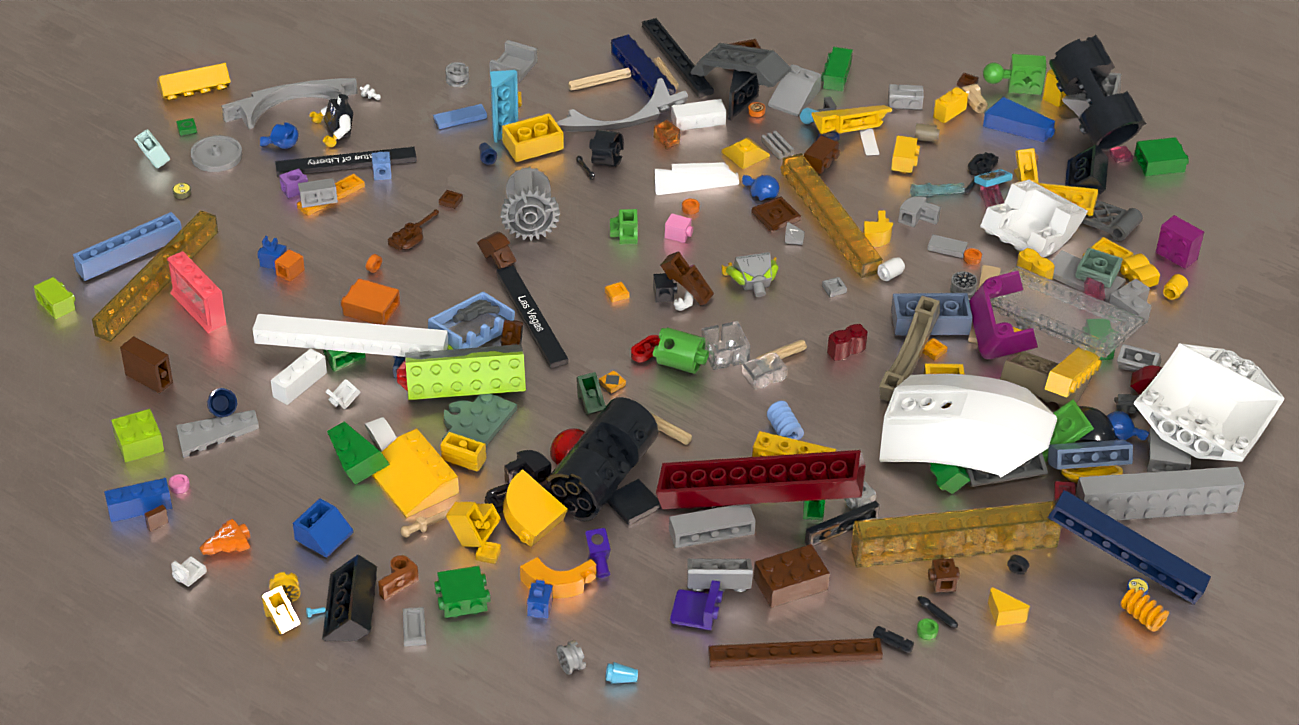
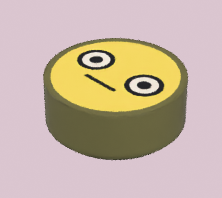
(182, 190)

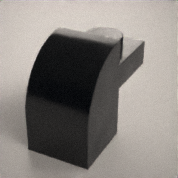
(532, 463)

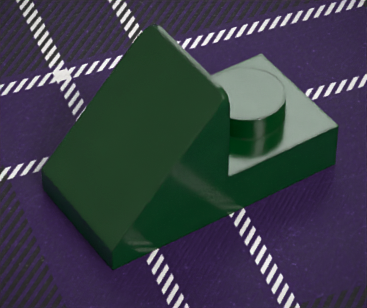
(590, 392)

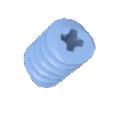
(784, 421)

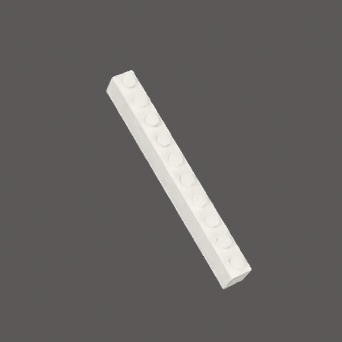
(346, 336)

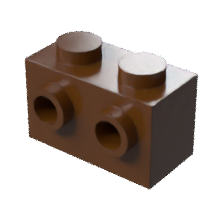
(822, 153)

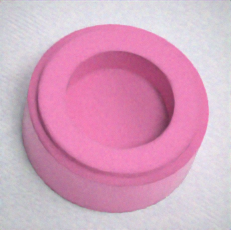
(179, 483)

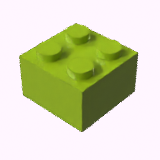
(137, 435)

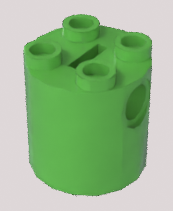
(681, 350)

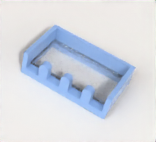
(476, 331)

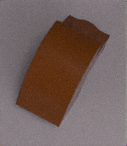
(497, 247)

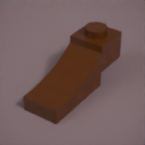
(687, 276)

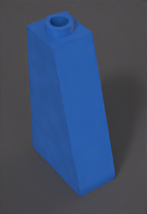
(1018, 120)

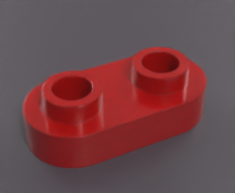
(644, 349)

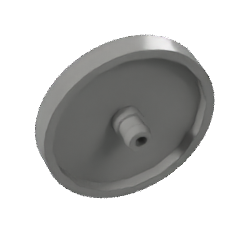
(216, 153)

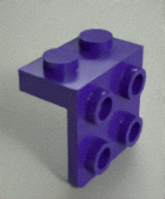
(697, 608)

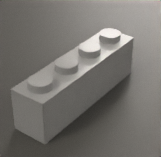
(711, 525)

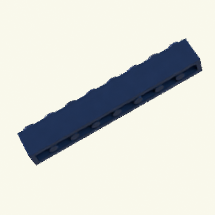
(1129, 547)

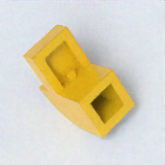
(878, 232)

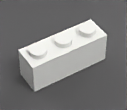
(698, 114)
(298, 376)

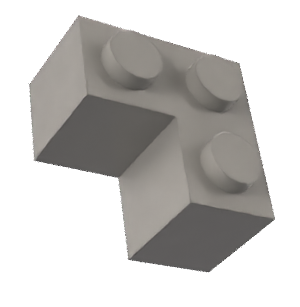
(1133, 299)

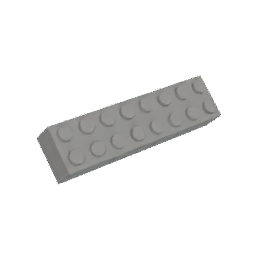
(1163, 493)

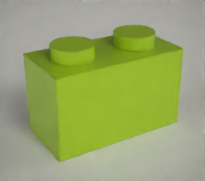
(54, 297)

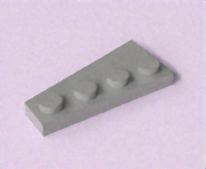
(205, 432)

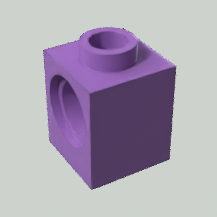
(289, 182)

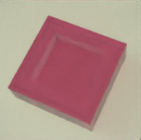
(1121, 154)

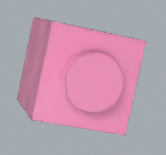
(678, 228)

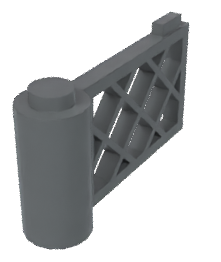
(1120, 225)

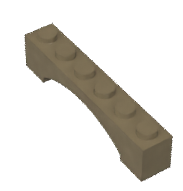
(923, 322)

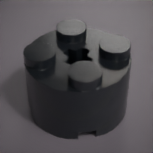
(606, 148)

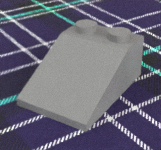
(796, 90)

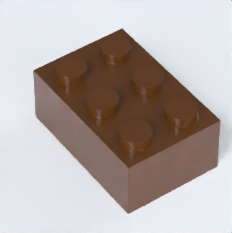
(791, 575)

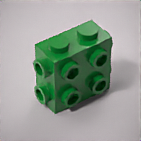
(462, 591)

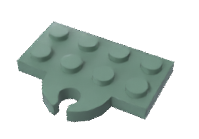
(480, 418)

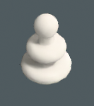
(369, 93)

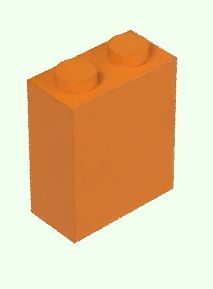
(370, 302)

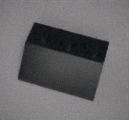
(1088, 170)

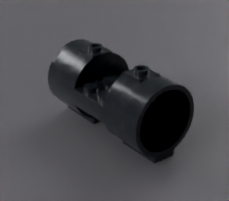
(1110, 118)
(602, 458)

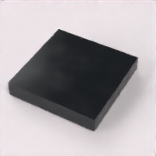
(634, 502)

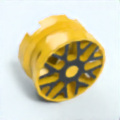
(289, 584)

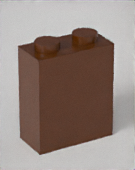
(146, 364)

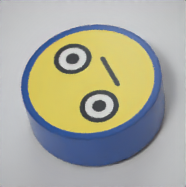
(1138, 584)

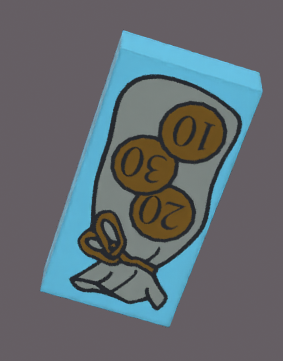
(993, 178)

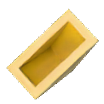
(1006, 608)

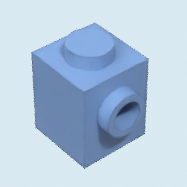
(381, 165)

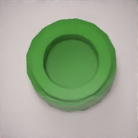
(927, 629)

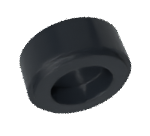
(1018, 564)

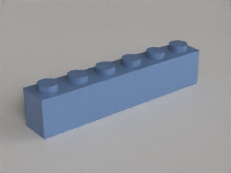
(126, 246)

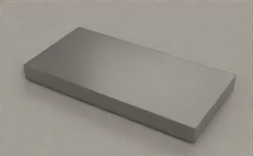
(1066, 271)

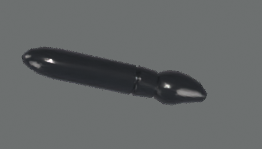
(926, 603)

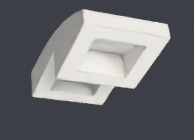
(380, 433)

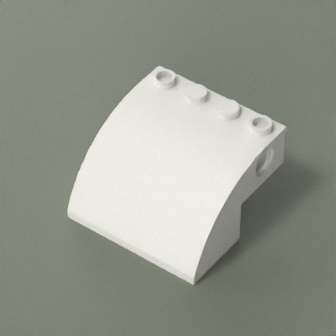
(1033, 218)

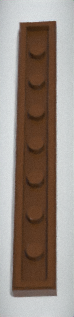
(795, 652)

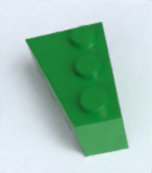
(355, 453)

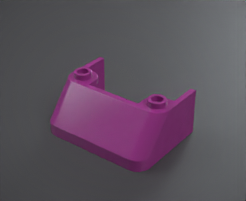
(992, 338)

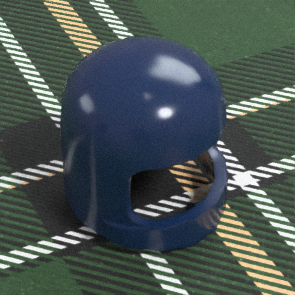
(222, 402)

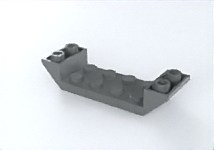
(766, 63)

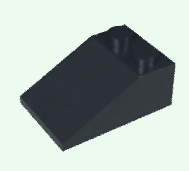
(742, 92)

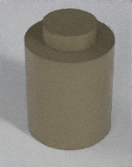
(926, 132)

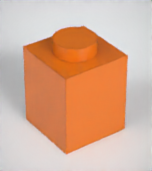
(289, 265)

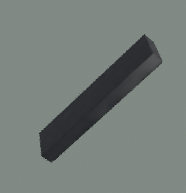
(840, 524)

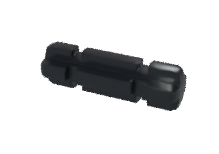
(893, 639)

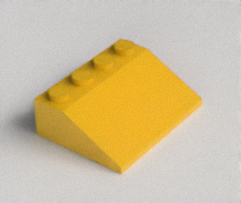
(415, 474)

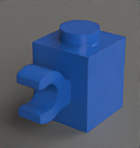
(270, 252)
(539, 599)

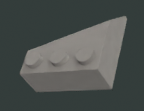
(1078, 102)

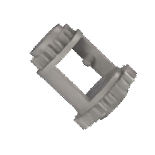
(529, 204)

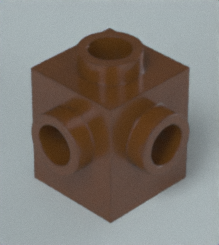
(944, 575)

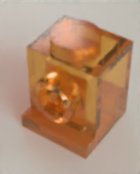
(667, 134)

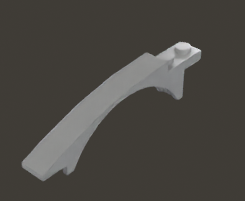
(660, 101)
(253, 107)

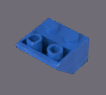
(322, 528)

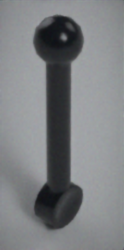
(580, 159)

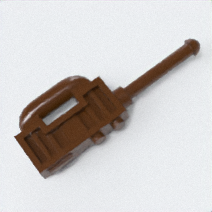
(412, 232)

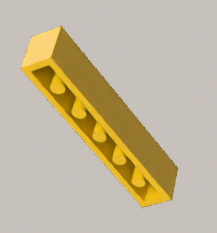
(1072, 372)

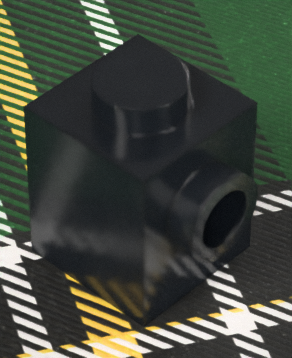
(663, 288)

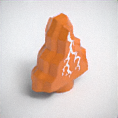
(228, 539)

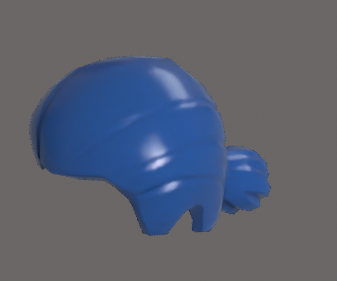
(282, 136)
(763, 186)
(1124, 426)

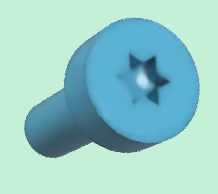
(309, 612)

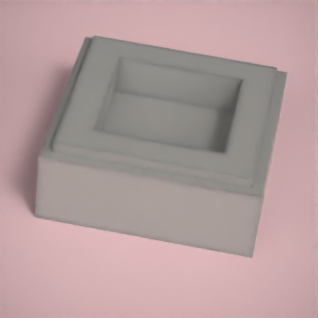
(834, 287)

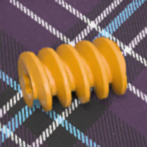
(1144, 610)

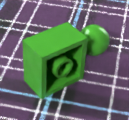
(1024, 76)

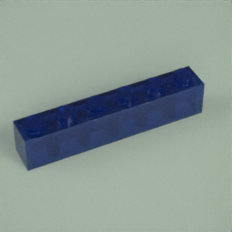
(642, 68)

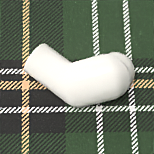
(684, 304)

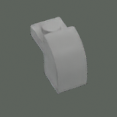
(918, 209)

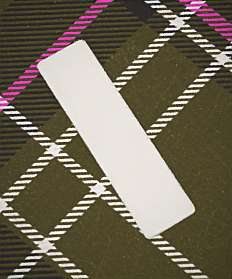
(869, 141)

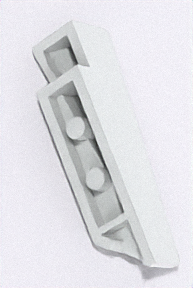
(693, 177)

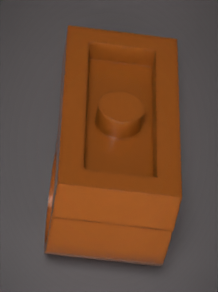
(403, 574)

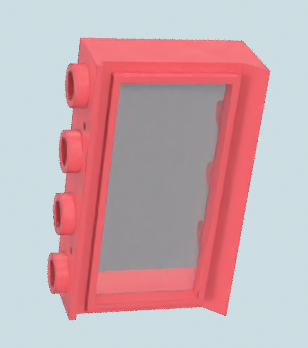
(196, 292)

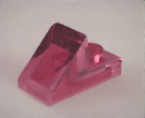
(1094, 289)

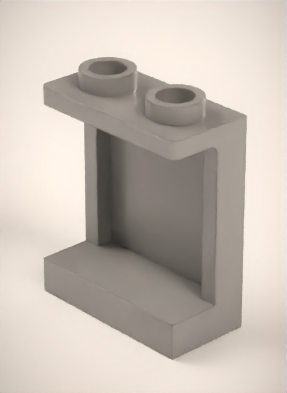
(516, 57)
(1165, 456)

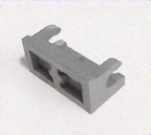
(317, 192)

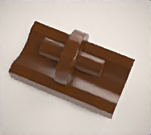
(511, 333)

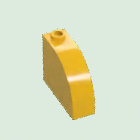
(531, 509)

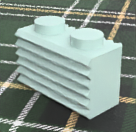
(152, 148)

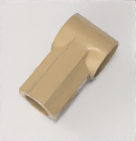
(975, 98)

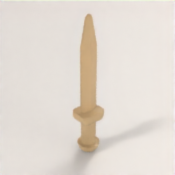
(421, 523)

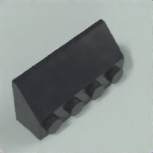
(350, 601)

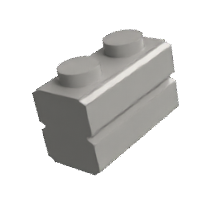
(905, 97)
(1134, 358)

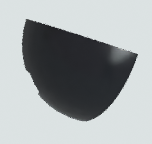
(1102, 425)

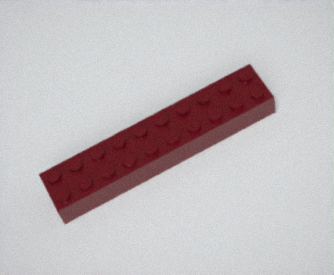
(761, 479)

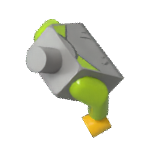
(753, 272)

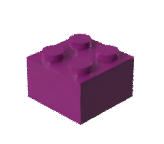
(1179, 242)

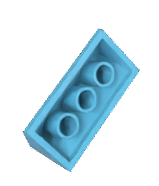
(503, 100)

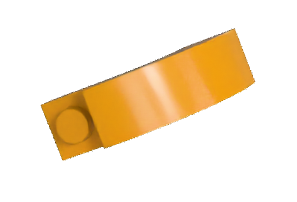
(565, 583)

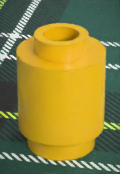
(1175, 287)

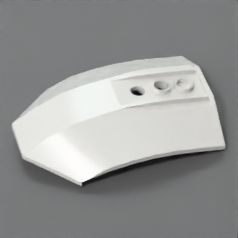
(1217, 390)
(985, 429)

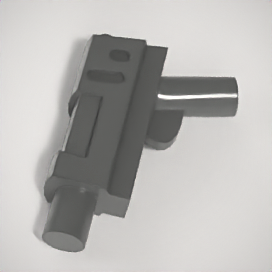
(474, 310)
(1125, 403)

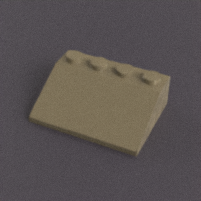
(1032, 373)

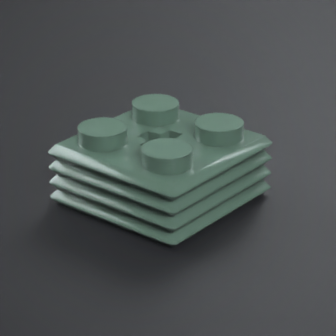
(1099, 267)

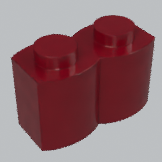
(847, 342)

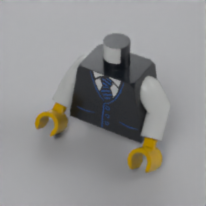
(337, 117)

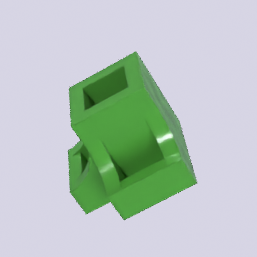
(625, 226)

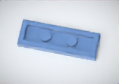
(460, 116)

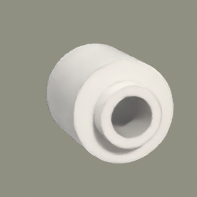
(891, 269)

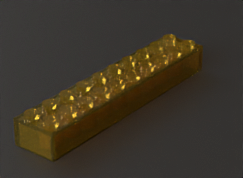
(954, 534)

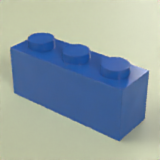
(137, 499)

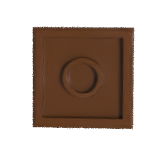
(776, 214)

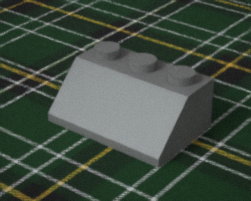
(730, 573)

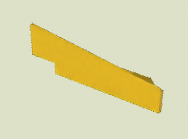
(850, 119)

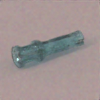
(929, 190)

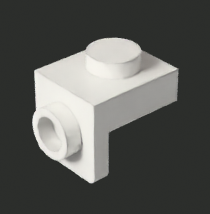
(343, 394)
(188, 571)

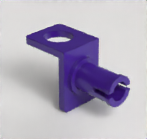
(600, 552)

